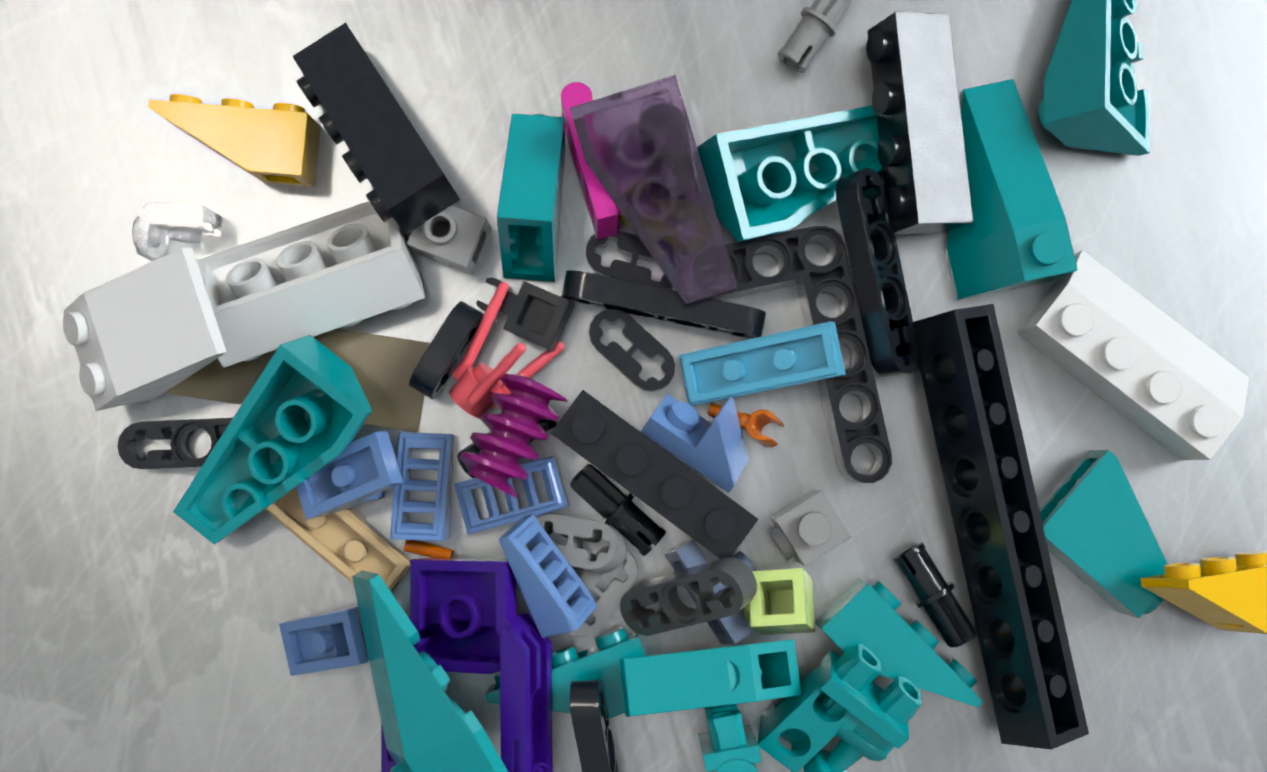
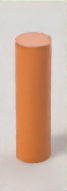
(427, 550)

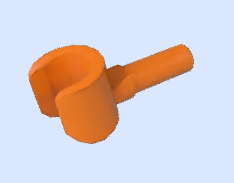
(753, 423)

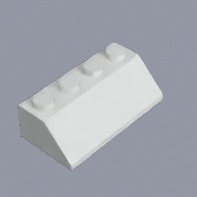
(309, 281)
(1138, 360)

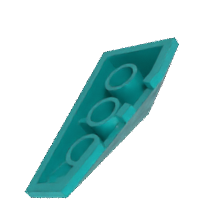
(282, 434)
(417, 718)

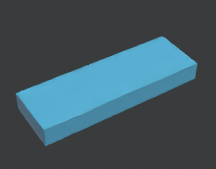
(762, 364)

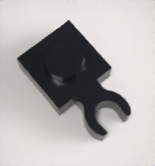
(534, 313)

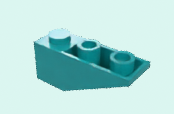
(869, 617)
(593, 663)
(710, 677)

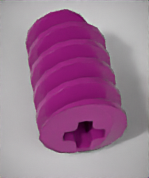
(511, 432)

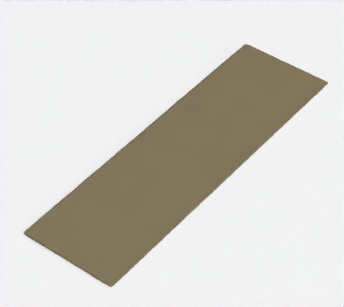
(378, 361)

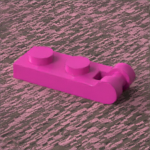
(599, 203)

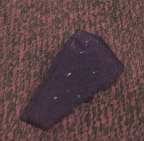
(653, 172)

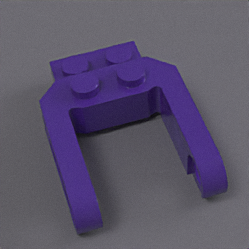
(473, 627)

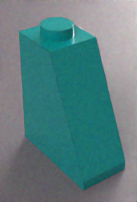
(531, 197)
(1103, 533)

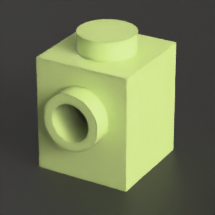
(782, 602)

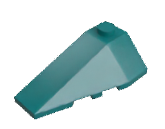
(1092, 81)
(785, 170)
(1017, 218)

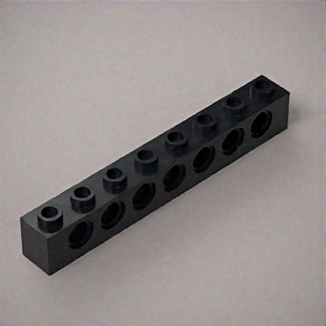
(999, 529)

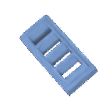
(554, 487)
(441, 507)
(546, 579)

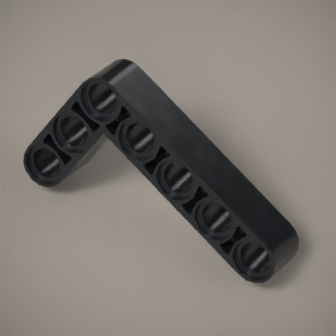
(810, 281)

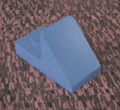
(709, 448)
(352, 478)
(324, 641)

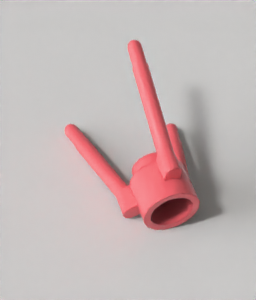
(478, 384)

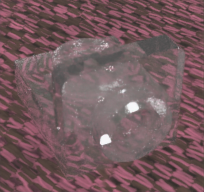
(171, 221)

